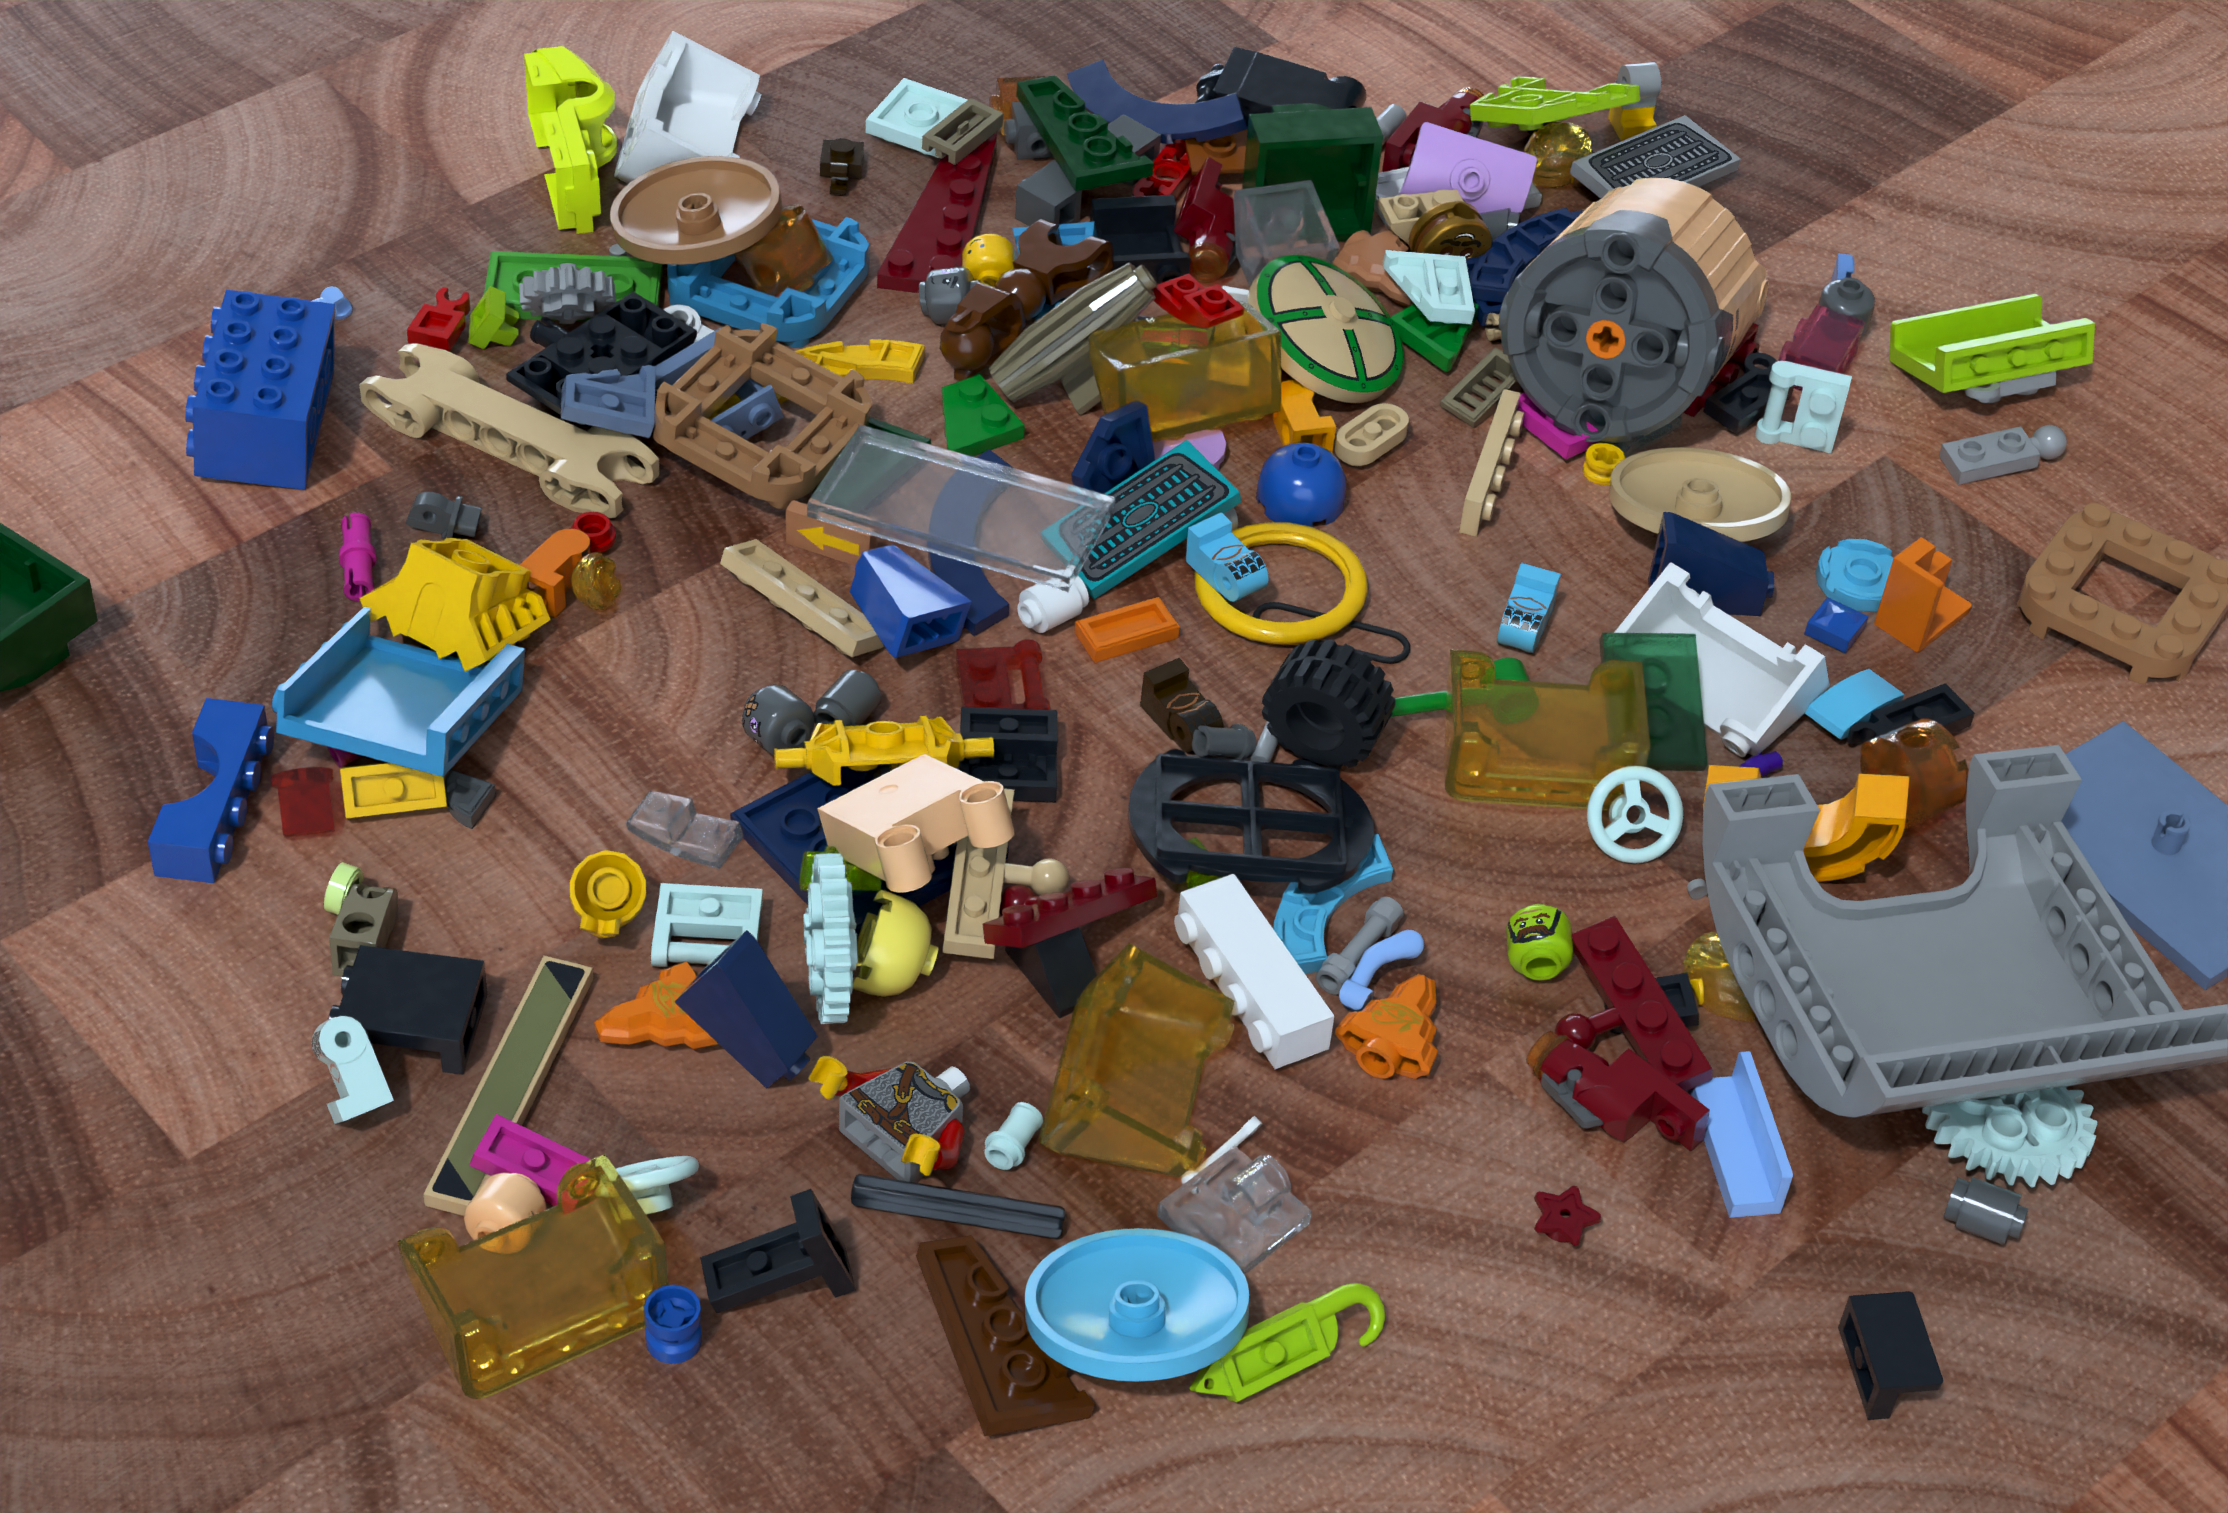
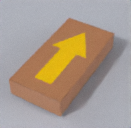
(824, 537)

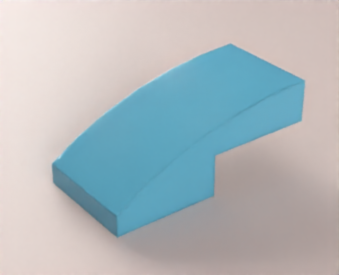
(1852, 702)

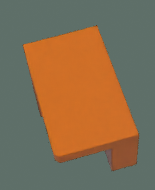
(1915, 600)

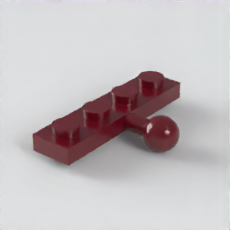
(1034, 918)
(1634, 1004)

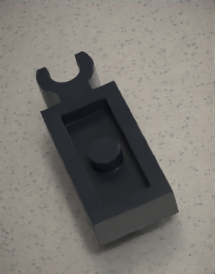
(1937, 704)

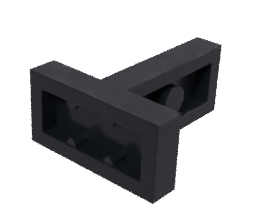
(780, 1259)

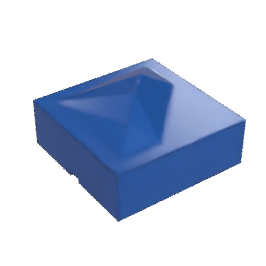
(1836, 625)

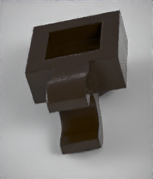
(841, 161)

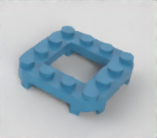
(794, 312)

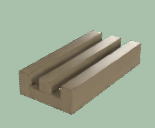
(968, 134)

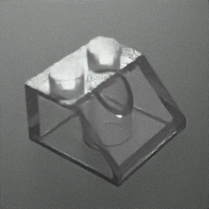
(1280, 223)

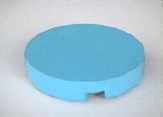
(1855, 573)

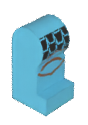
(1224, 559)
(1528, 607)

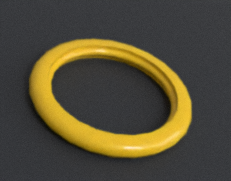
(1291, 632)

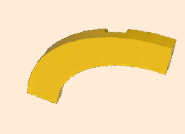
(875, 361)

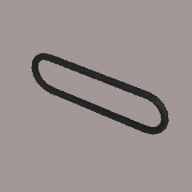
(1355, 624)

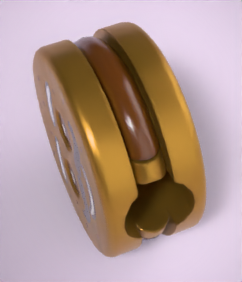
(1451, 230)

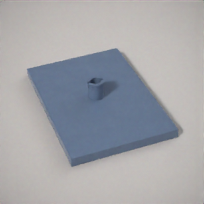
(2155, 848)

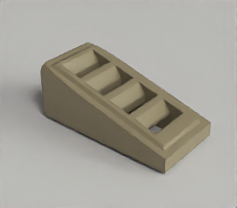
(1492, 365)

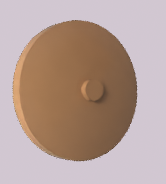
(696, 210)

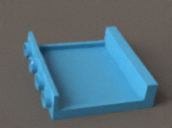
(395, 699)

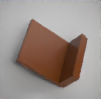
(1226, 150)

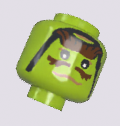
(1539, 941)

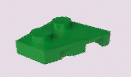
(1432, 339)
(977, 418)

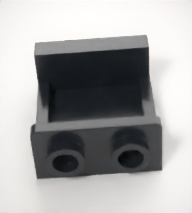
(1142, 234)
(416, 1001)

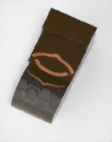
(1177, 703)

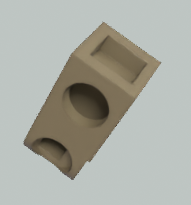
(364, 920)

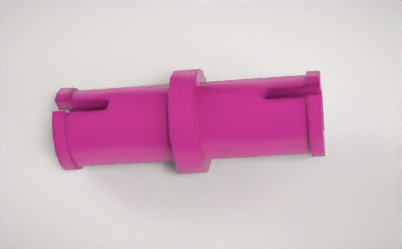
(357, 556)

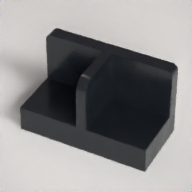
(1887, 1349)

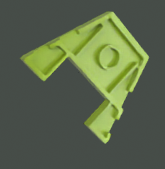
(1532, 104)

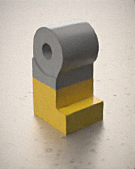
(1637, 117)

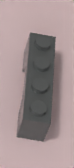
(1051, 195)

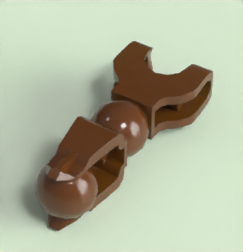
(997, 314)

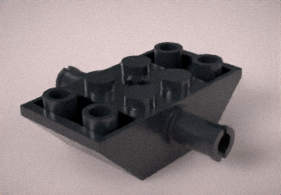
(619, 338)

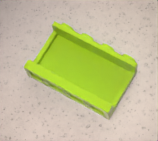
(1988, 344)

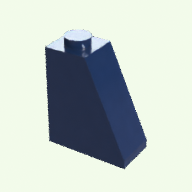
(1716, 564)
(750, 1012)

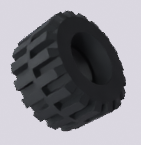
(1328, 704)

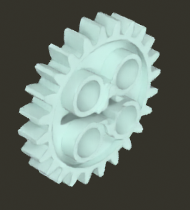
(830, 938)
(2018, 1133)

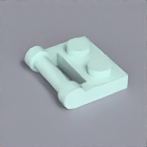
(1818, 408)
(704, 914)

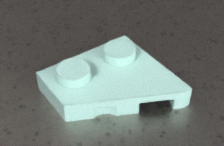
(1434, 283)

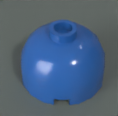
(1302, 485)

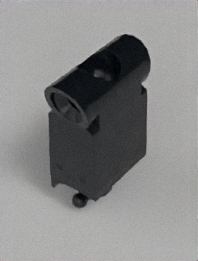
(1270, 81)

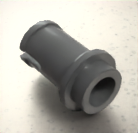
(1232, 742)

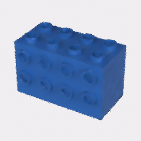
(262, 389)

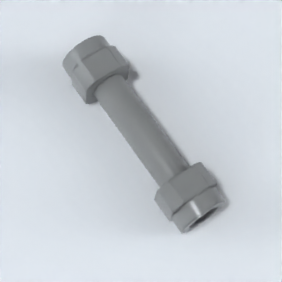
(1380, 920)

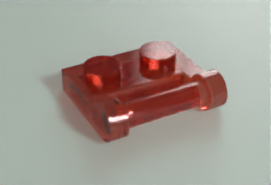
(985, 676)

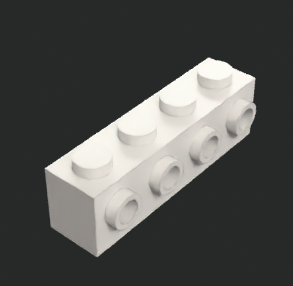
(1254, 969)

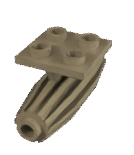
(1059, 341)

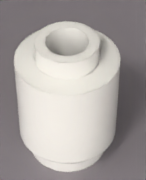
(1048, 607)

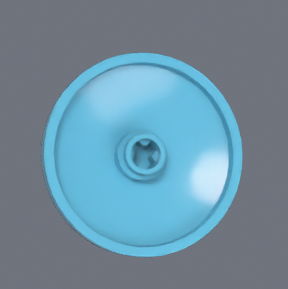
(1137, 1304)

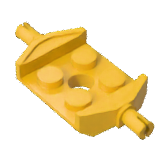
(880, 743)

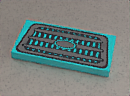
(1155, 514)

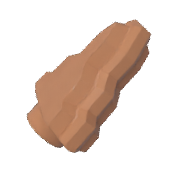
(1363, 260)

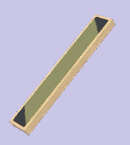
(511, 1076)

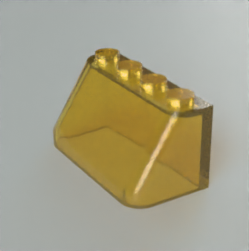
(1190, 373)

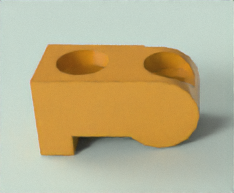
(1300, 420)

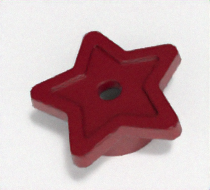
(1560, 1227)

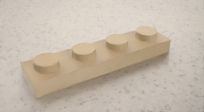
(1489, 473)
(802, 597)

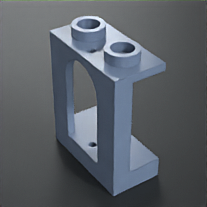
(757, 406)

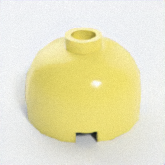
(893, 947)

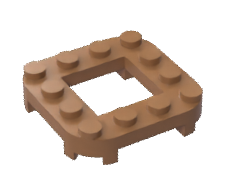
(784, 471)
(2157, 652)

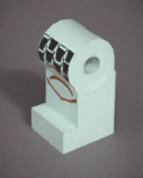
(353, 1066)

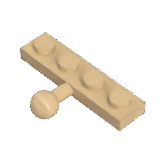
(978, 891)

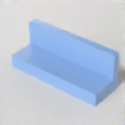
(1744, 1142)

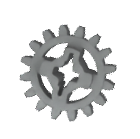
(567, 293)

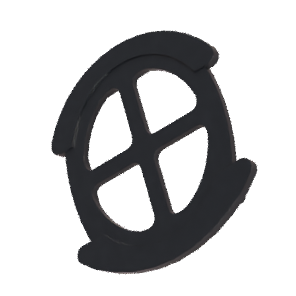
(1153, 812)

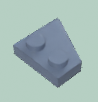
(611, 400)

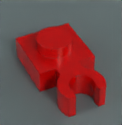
(440, 324)

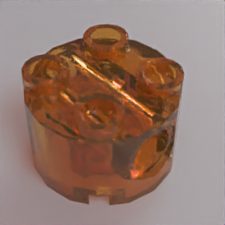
(786, 254)
(1927, 757)

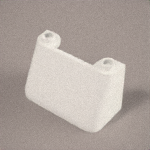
(686, 108)
(1746, 681)

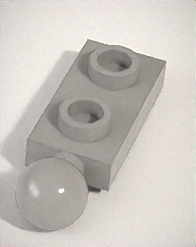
(2001, 452)

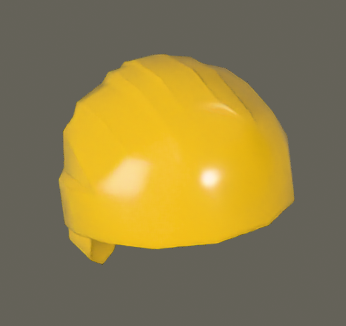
(607, 892)

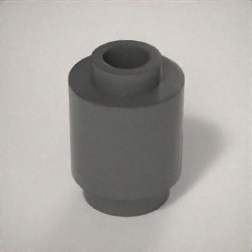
(848, 699)
(1986, 1210)

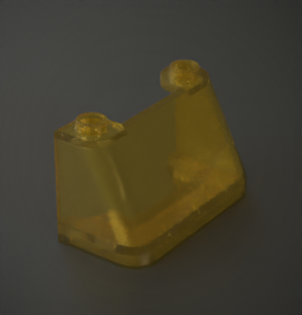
(1540, 738)
(1136, 1067)
(541, 1284)

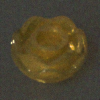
(595, 581)

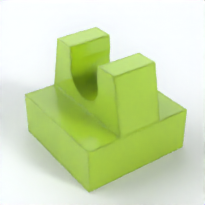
(492, 320)

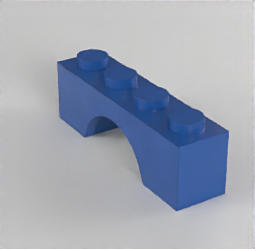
(197, 833)

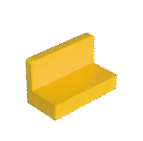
(389, 789)

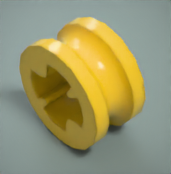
(1601, 461)

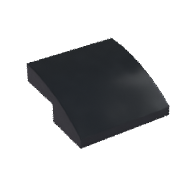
(1022, 750)

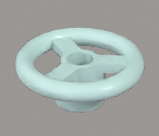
(1618, 809)
(651, 1180)

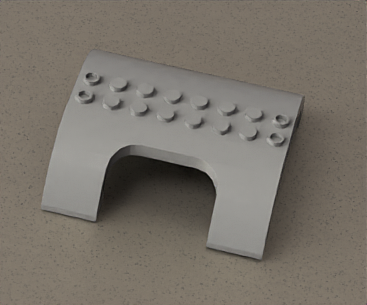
(1950, 991)

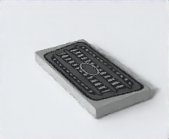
(1670, 151)

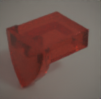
(305, 800)

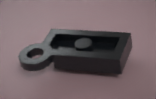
(1746, 397)

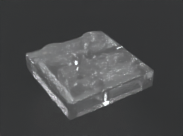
(1238, 1207)

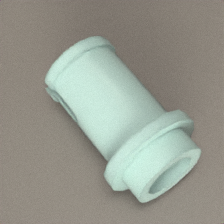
(1007, 1145)

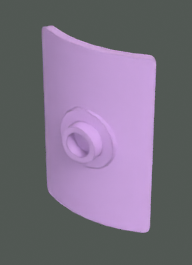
(1481, 171)

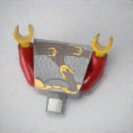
(899, 1114)

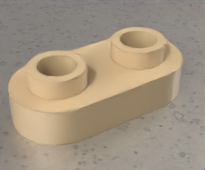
(1371, 434)

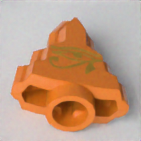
(655, 1014)
(1394, 1031)

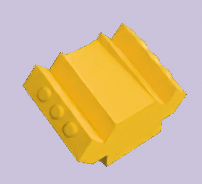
(459, 600)

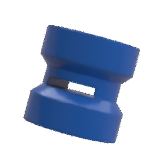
(672, 1324)

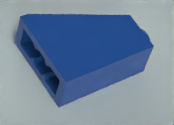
(907, 602)

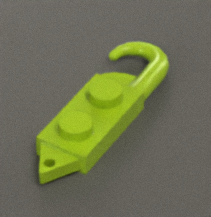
(1288, 1343)

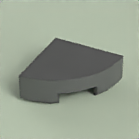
(467, 797)

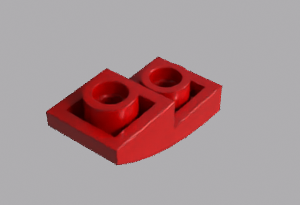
(1195, 304)

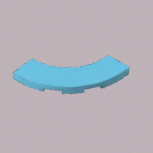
(1304, 916)

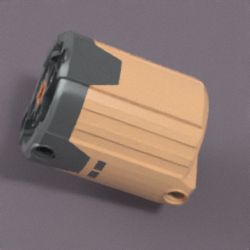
(1632, 309)

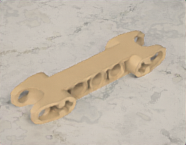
(568, 460)

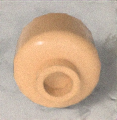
(501, 1202)

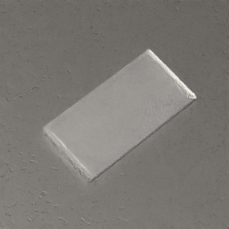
(962, 507)

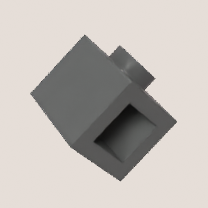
(1024, 135)

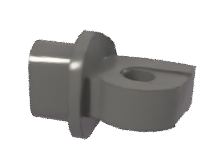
(442, 516)

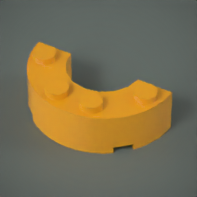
(1850, 829)

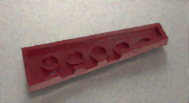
(940, 221)

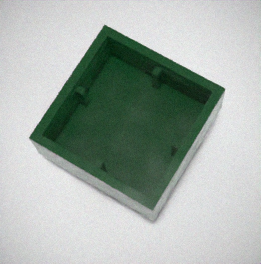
(1322, 145)
(40, 609)

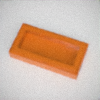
(1126, 629)

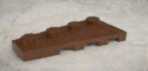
(1000, 1363)

